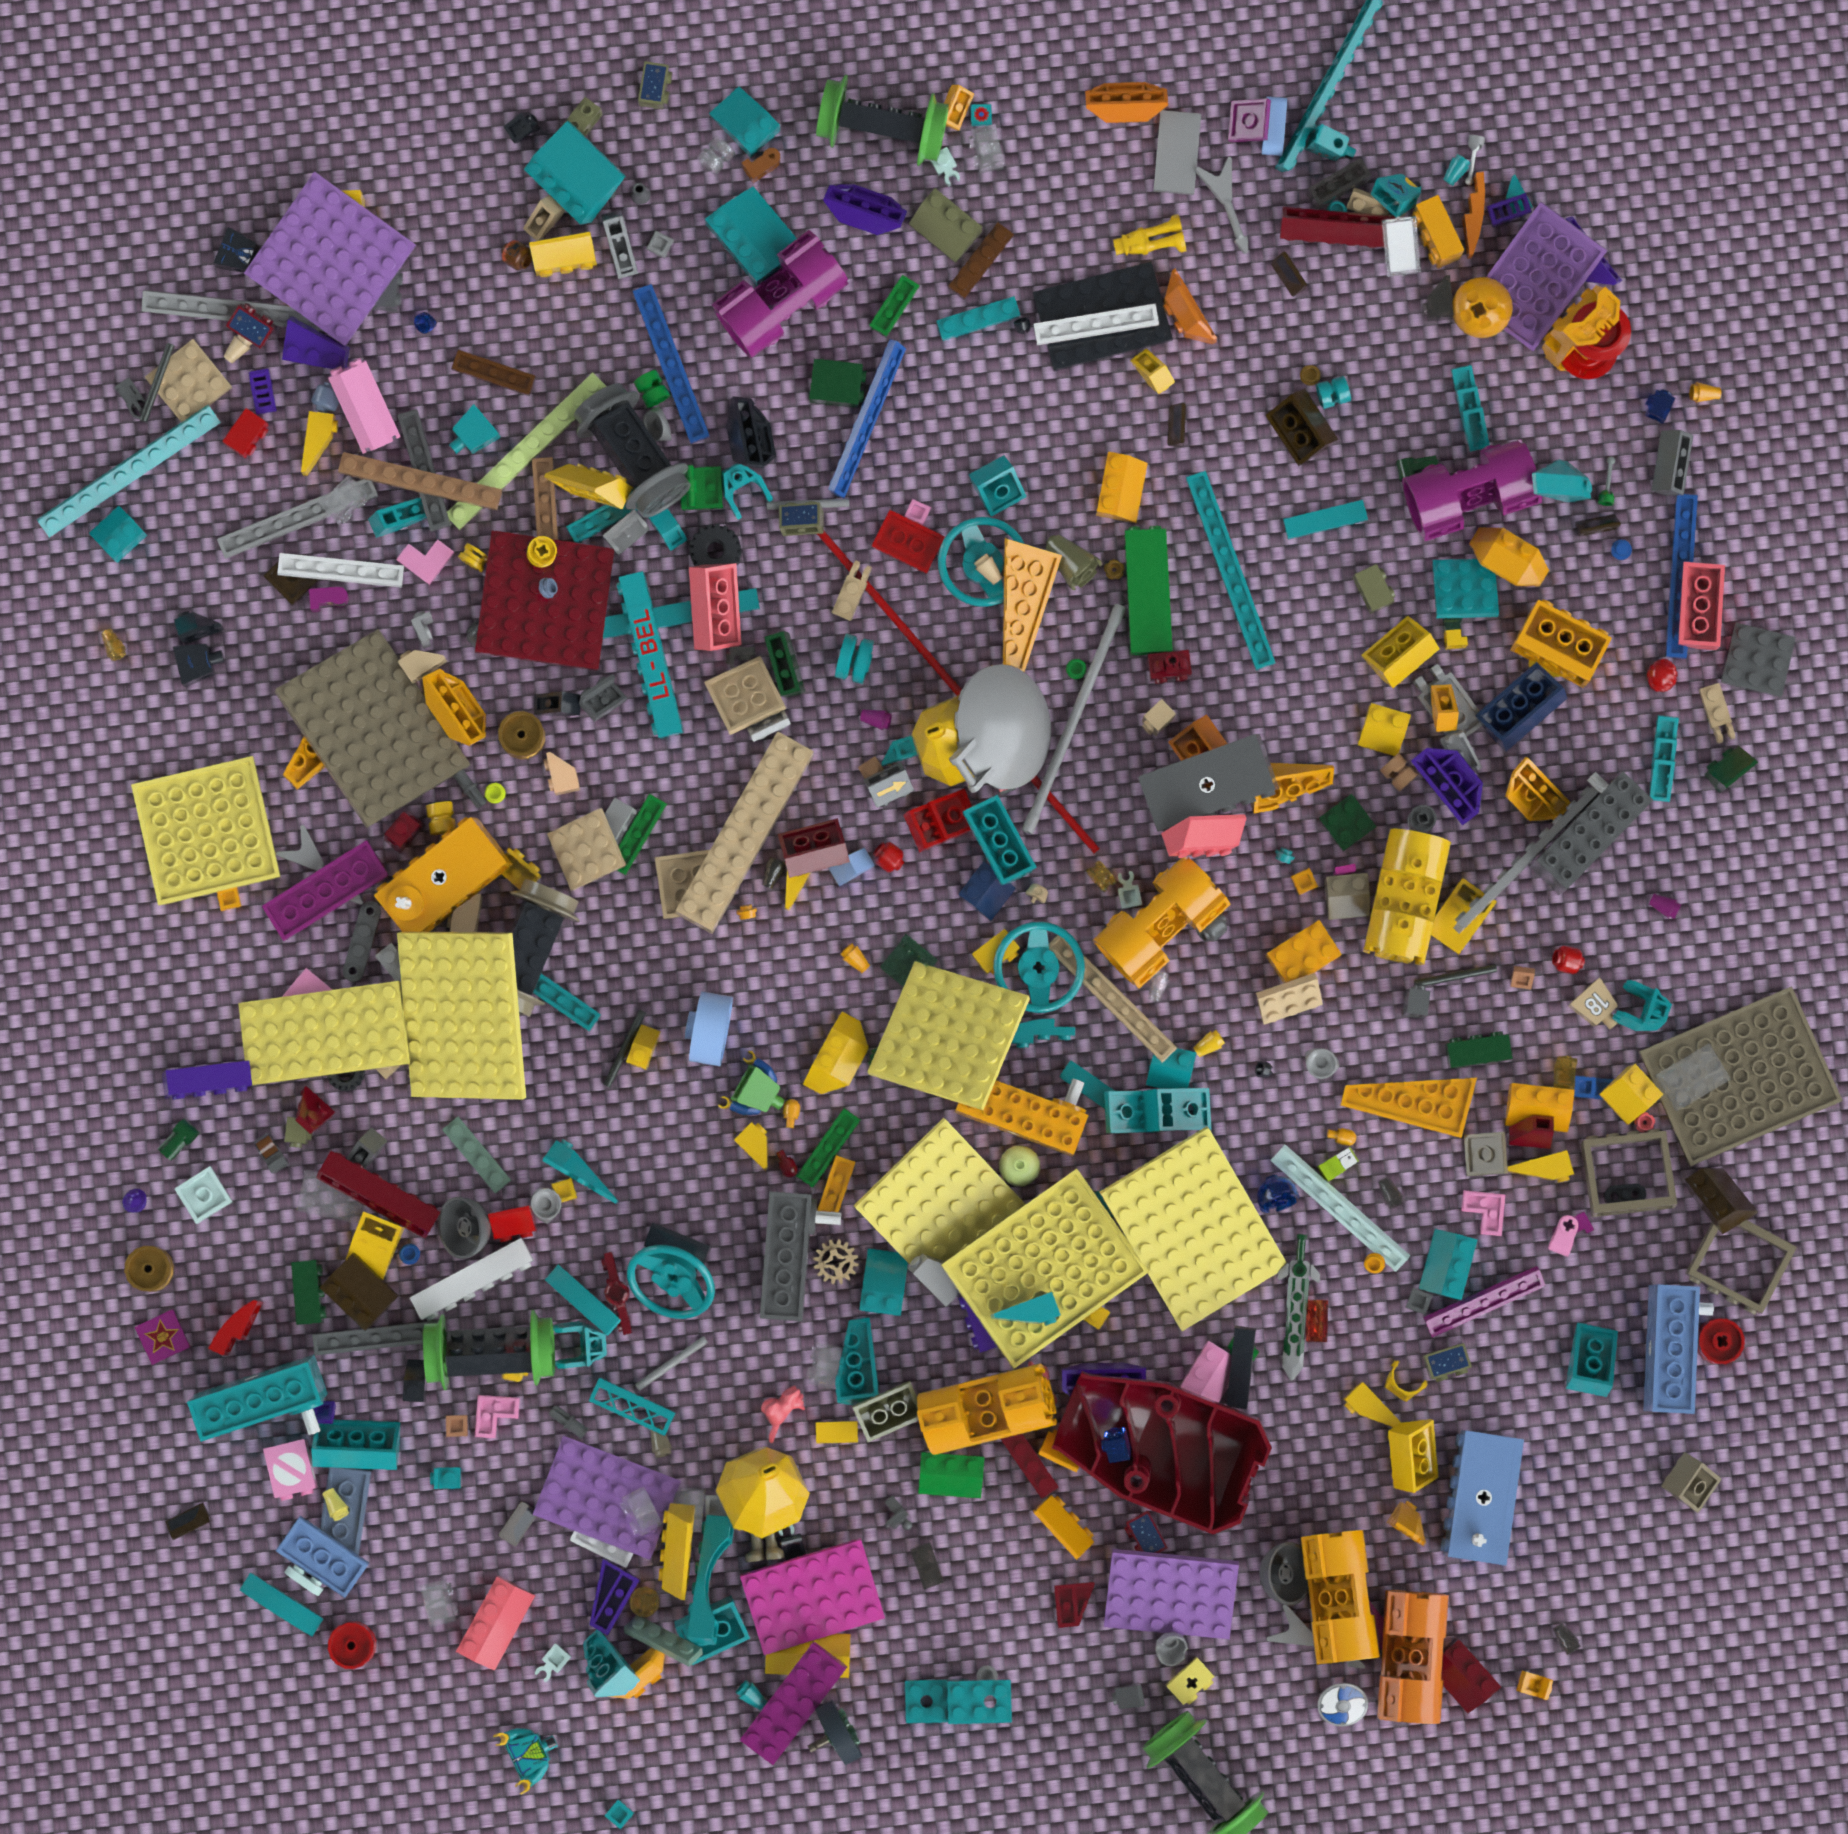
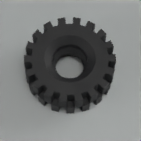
(715, 534)

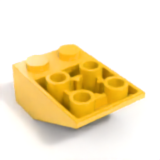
(1457, 902)
(375, 1242)

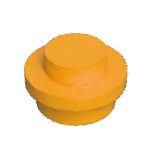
(746, 911)
(1374, 1263)

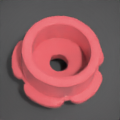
(1644, 1117)

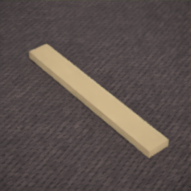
(1115, 1001)

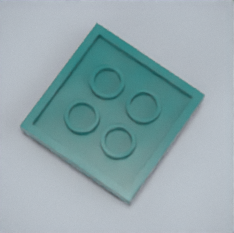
(1464, 589)

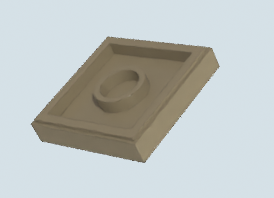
(1485, 1154)

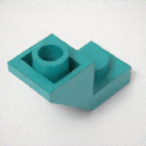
(668, 529)

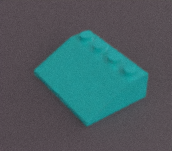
(575, 173)
(751, 234)

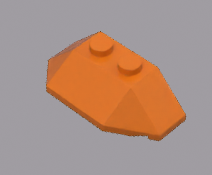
(1126, 101)
(1186, 312)

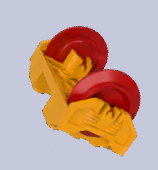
(1589, 335)

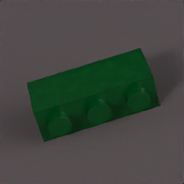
(784, 664)
(1478, 1050)
(308, 1292)

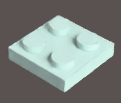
(203, 1195)

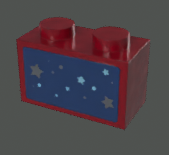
(251, 325)
(1145, 1533)

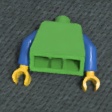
(756, 1090)

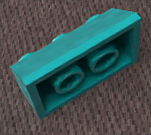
(1448, 1264)
(730, 1631)

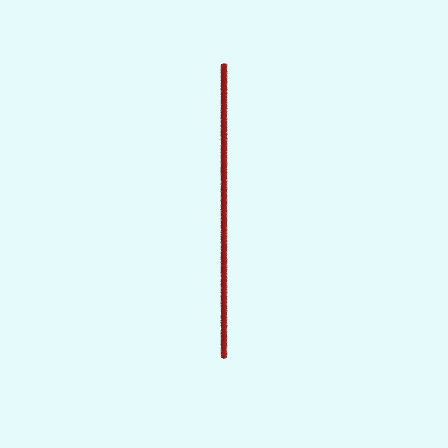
(946, 678)

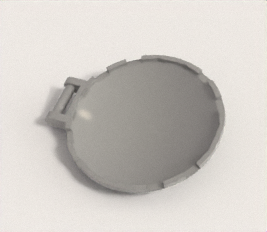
(1001, 729)

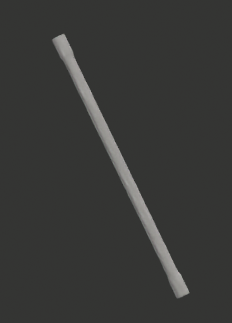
(1034, 814)

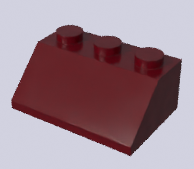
(813, 848)
(1466, 1677)

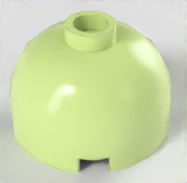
(1019, 1166)

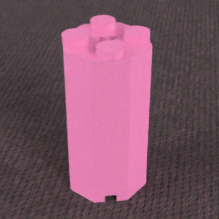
(363, 405)

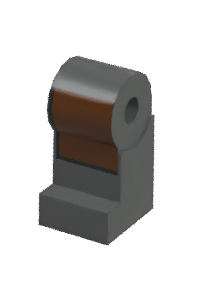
(271, 1153)

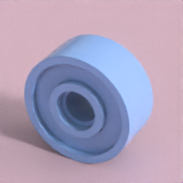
(709, 1028)

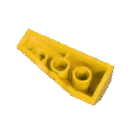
(784, 1660)

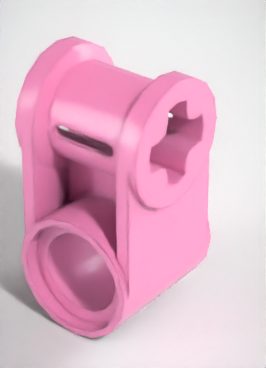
(1562, 1239)

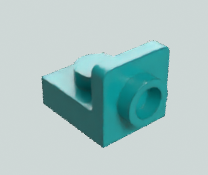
(446, 1478)

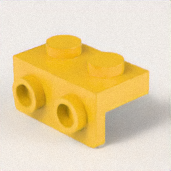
(520, 869)

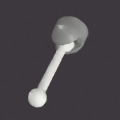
(1475, 143)

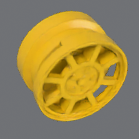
(541, 551)
(472, 559)

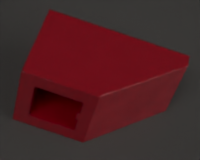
(1532, 1132)

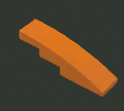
(1473, 221)

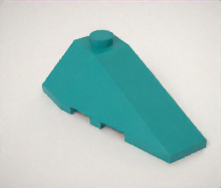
(1561, 482)
(567, 1161)
(857, 1369)
(607, 1668)

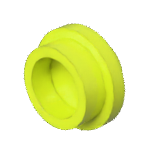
(495, 793)

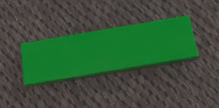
(640, 830)
(828, 1148)

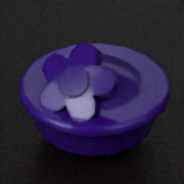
(134, 1200)

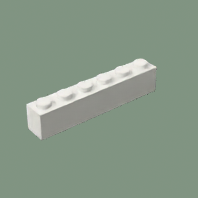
(472, 1279)

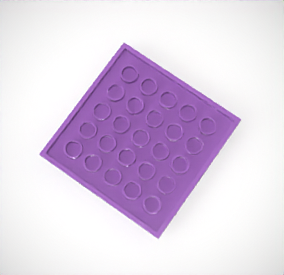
(330, 258)

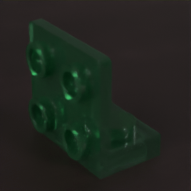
(903, 957)

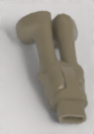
(757, 1552)

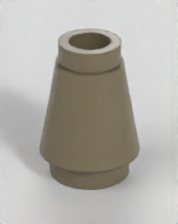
(660, 1444)

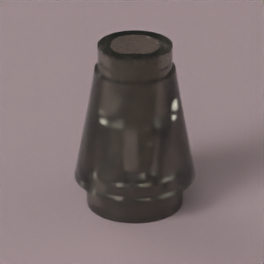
(773, 871)
(1390, 1193)
(1566, 1639)

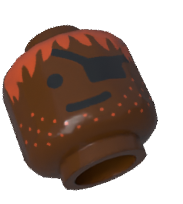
(516, 255)

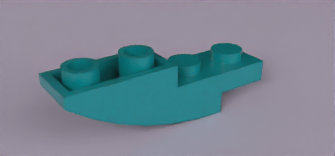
(1042, 1029)

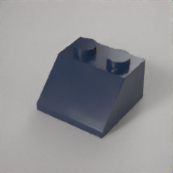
(985, 892)

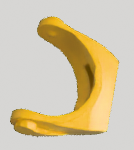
(1391, 1386)

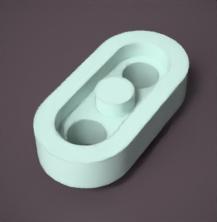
(297, 1574)

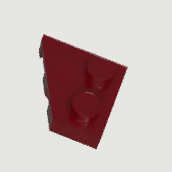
(312, 1111)
(1071, 1602)

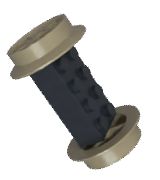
(535, 934)

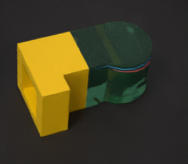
(1452, 634)

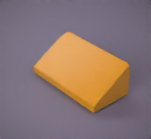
(959, 102)

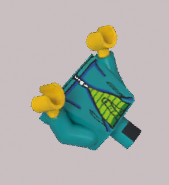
(528, 1754)

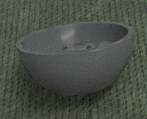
(463, 1227)
(1284, 1574)

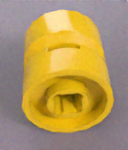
(440, 817)

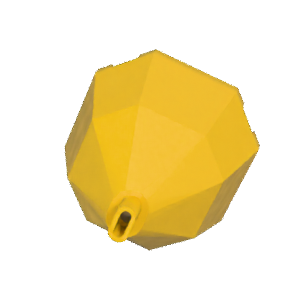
(938, 746)
(762, 1500)

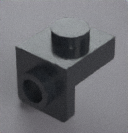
(793, 1546)

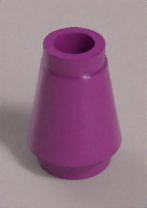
(877, 718)
(1667, 906)

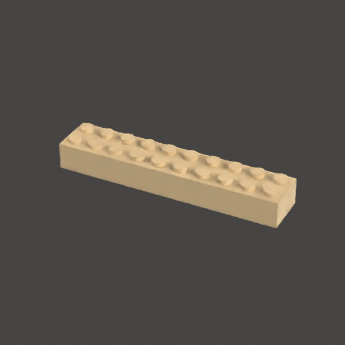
(744, 832)

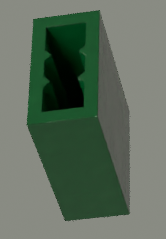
(837, 383)

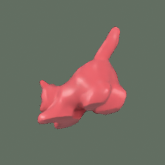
(778, 1409)

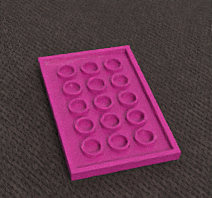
(812, 1596)

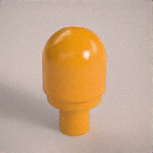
(791, 1112)
(1342, 1136)

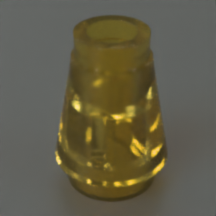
(113, 646)

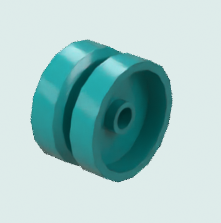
(854, 658)

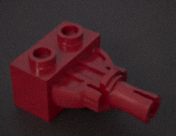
(1169, 666)

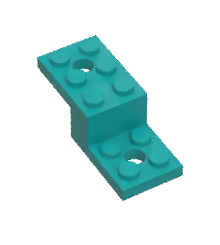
(1157, 1110)
(958, 1701)

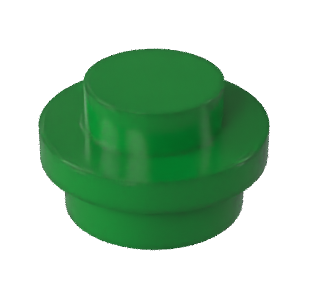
(1076, 669)

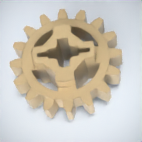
(833, 1252)

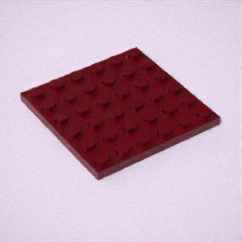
(553, 630)

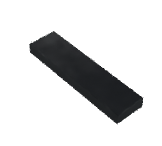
(1241, 1367)

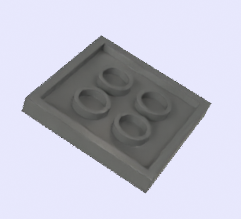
(1758, 660)

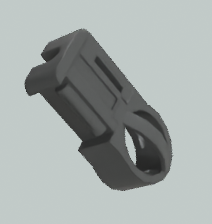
(130, 395)

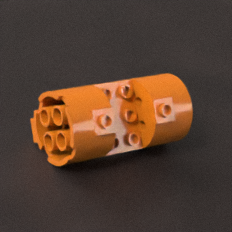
(1412, 1657)

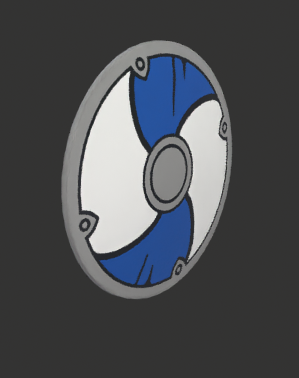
(1342, 1704)

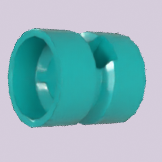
(1333, 392)

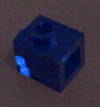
(1659, 405)
(1116, 1444)

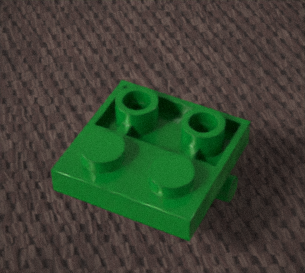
(704, 489)

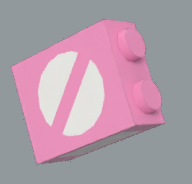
(290, 1469)

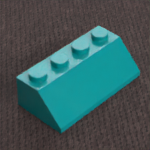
(999, 840)
(357, 1445)

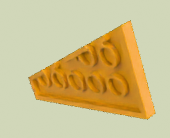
(1027, 586)
(1424, 1104)

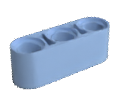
(1276, 131)

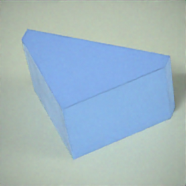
(859, 863)

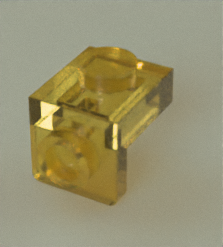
(1564, 1072)

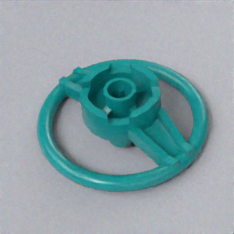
(975, 548)
(1039, 951)
(674, 1274)

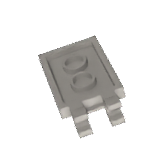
(1467, 709)

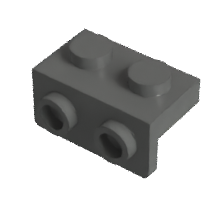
(601, 698)

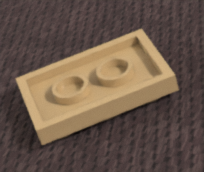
(1289, 998)

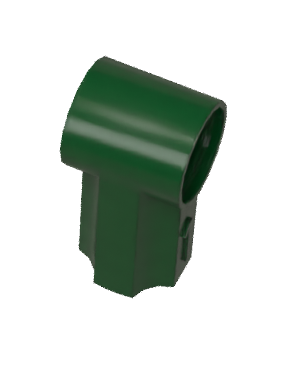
(1411, 466)
(183, 1134)

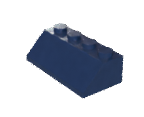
(1521, 706)

